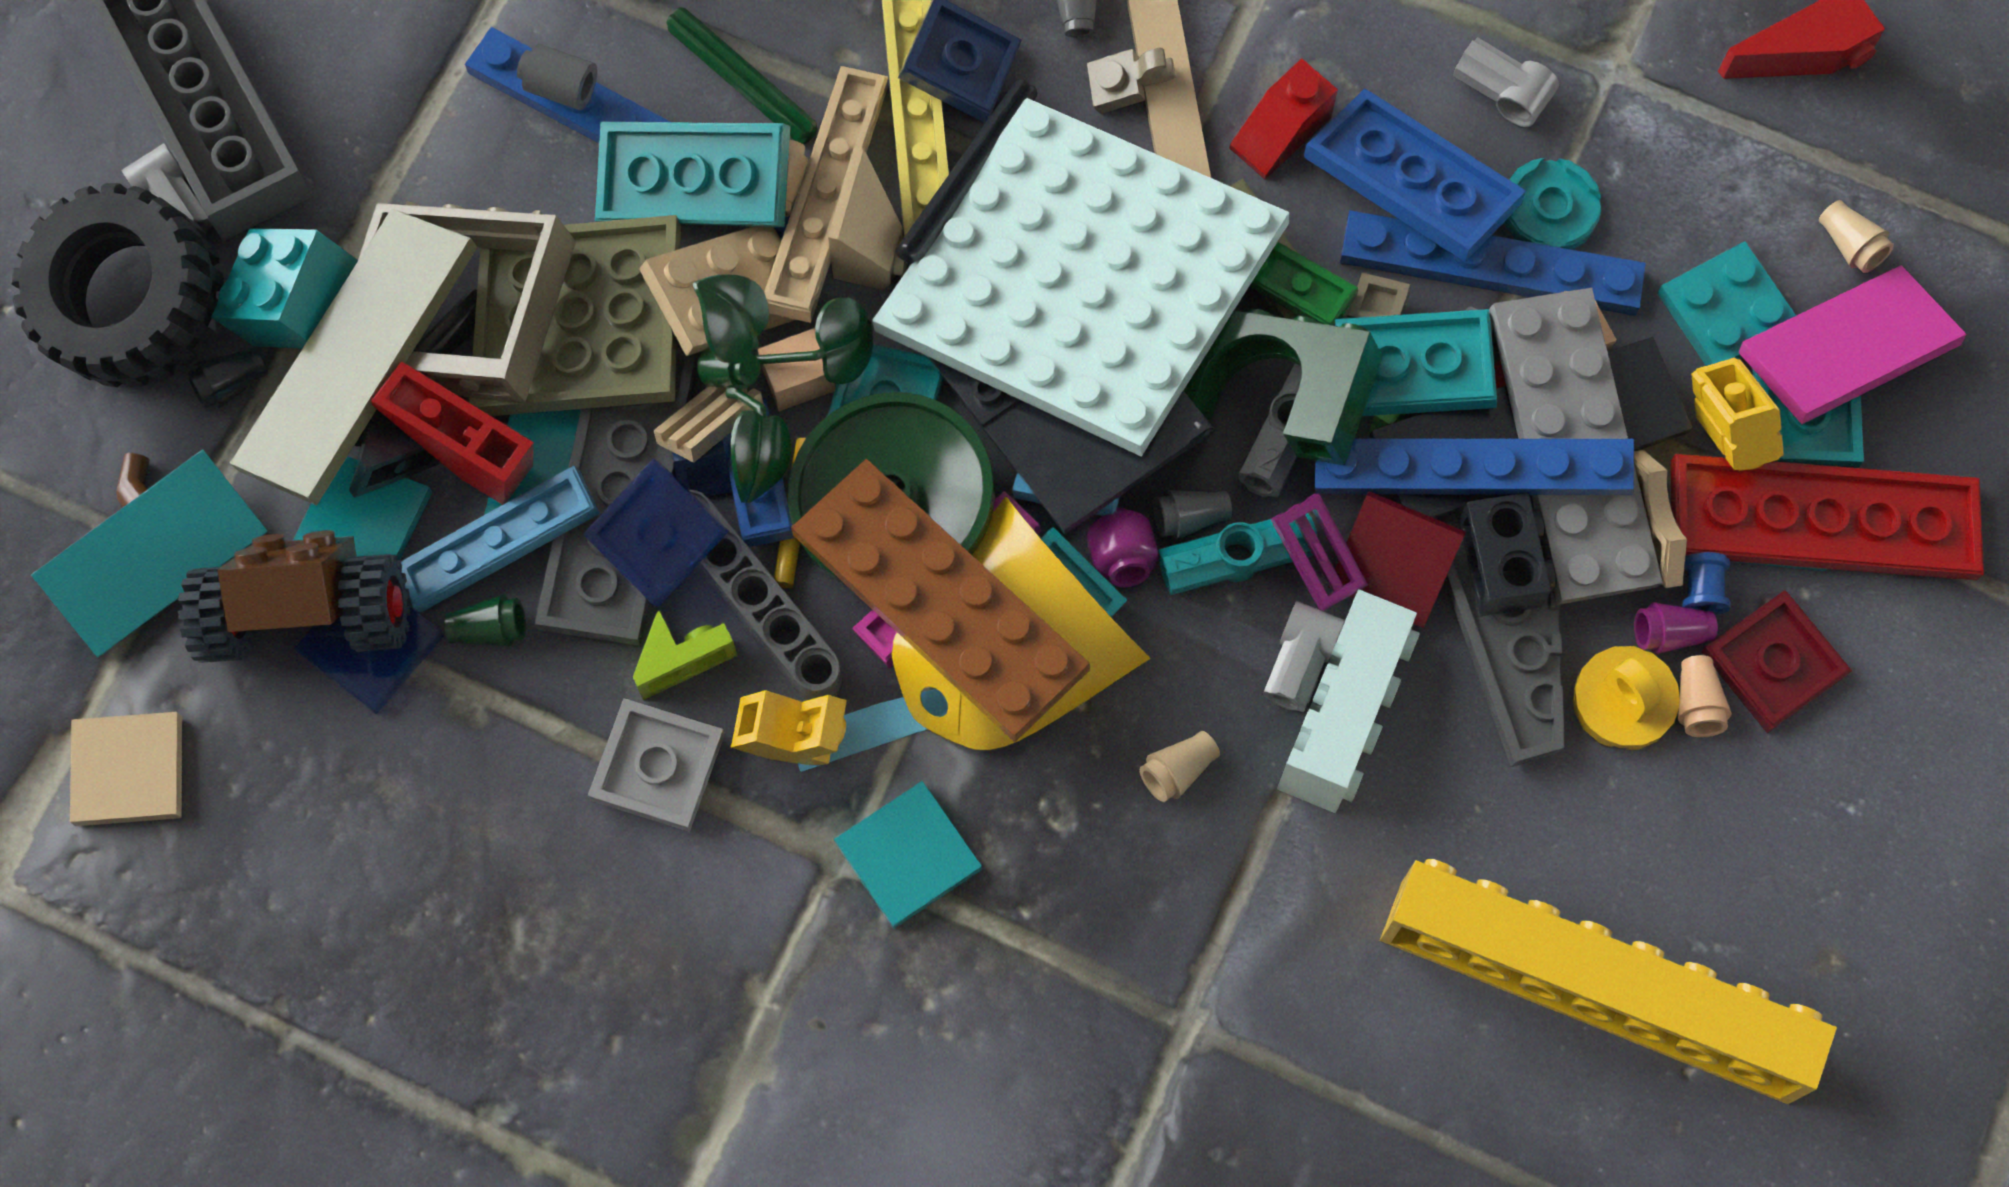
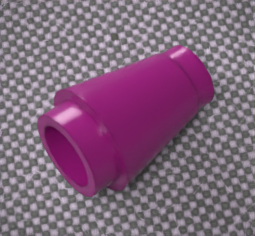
(1672, 627)

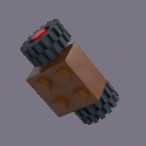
(294, 586)

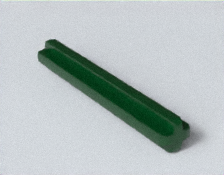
(741, 75)

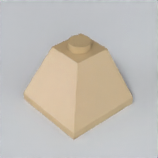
(865, 229)

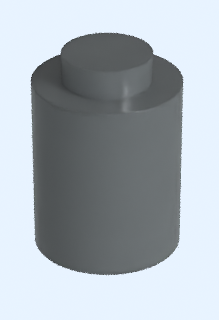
(557, 76)

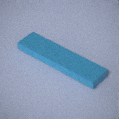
(498, 538)

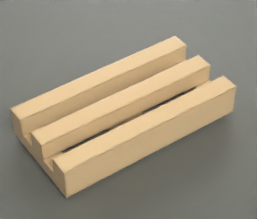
(701, 414)

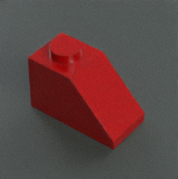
(1285, 118)

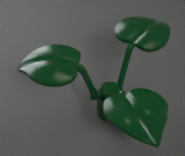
(732, 317)

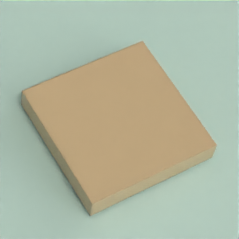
(126, 769)

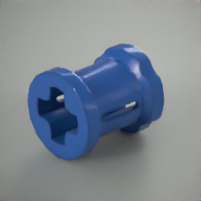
(1707, 582)

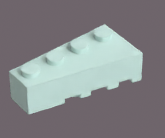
(1347, 702)

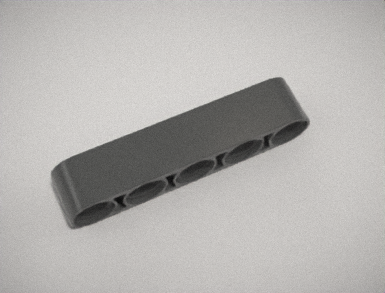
(771, 615)

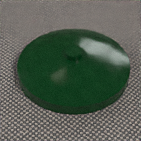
(917, 446)

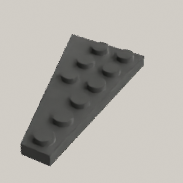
(1514, 660)

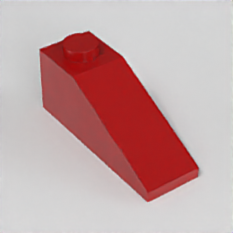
(1808, 42)
(456, 433)

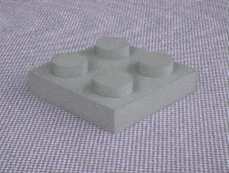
(656, 765)

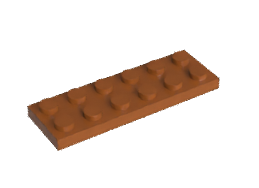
(941, 600)

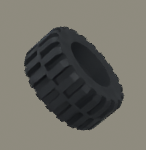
(70, 249)

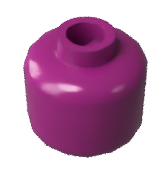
(1123, 547)

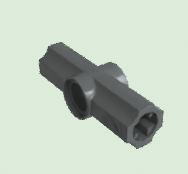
(1271, 454)

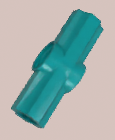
(1207, 562)

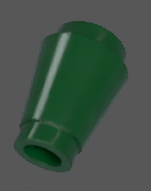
(487, 623)

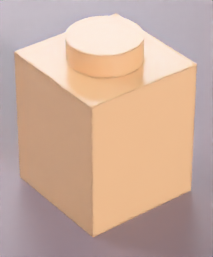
(795, 381)

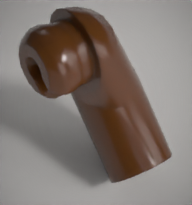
(132, 477)

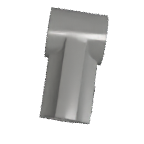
(1517, 88)
(164, 178)
(1305, 647)

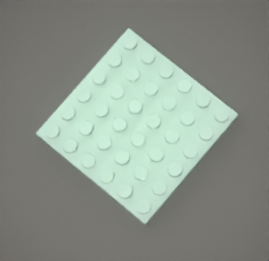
(1083, 275)

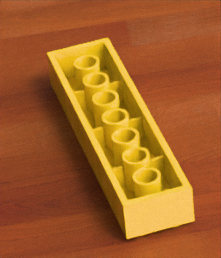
(1609, 982)

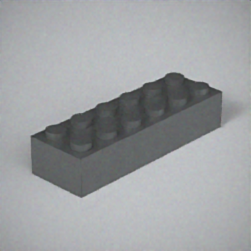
(206, 110)

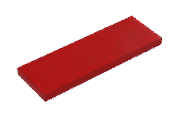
(1830, 517)

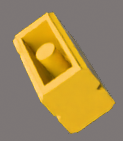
(1737, 414)

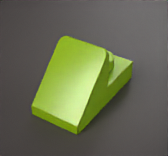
(668, 664)

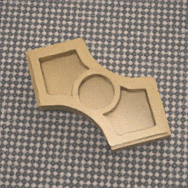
(1666, 536)

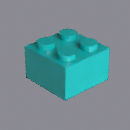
(281, 286)

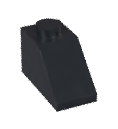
(386, 456)

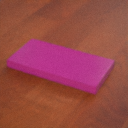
(1851, 344)

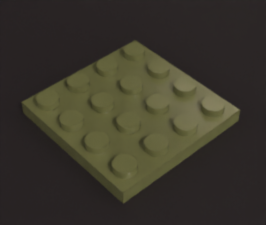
(607, 329)

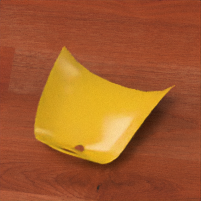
(1049, 589)

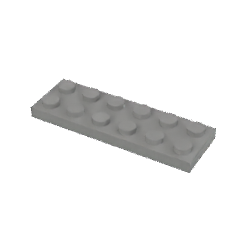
(1566, 390)

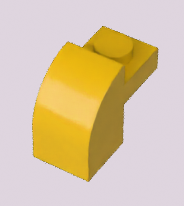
(788, 728)

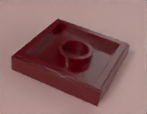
(1401, 554)
(1776, 661)

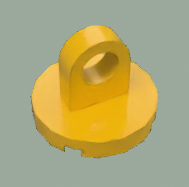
(1626, 697)

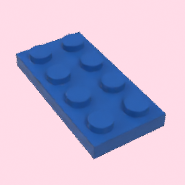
(1414, 174)

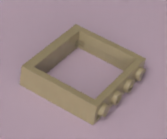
(498, 229)

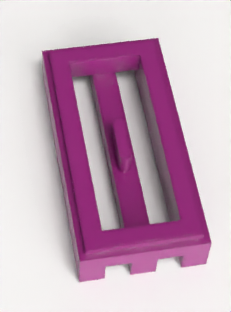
(1297, 514)

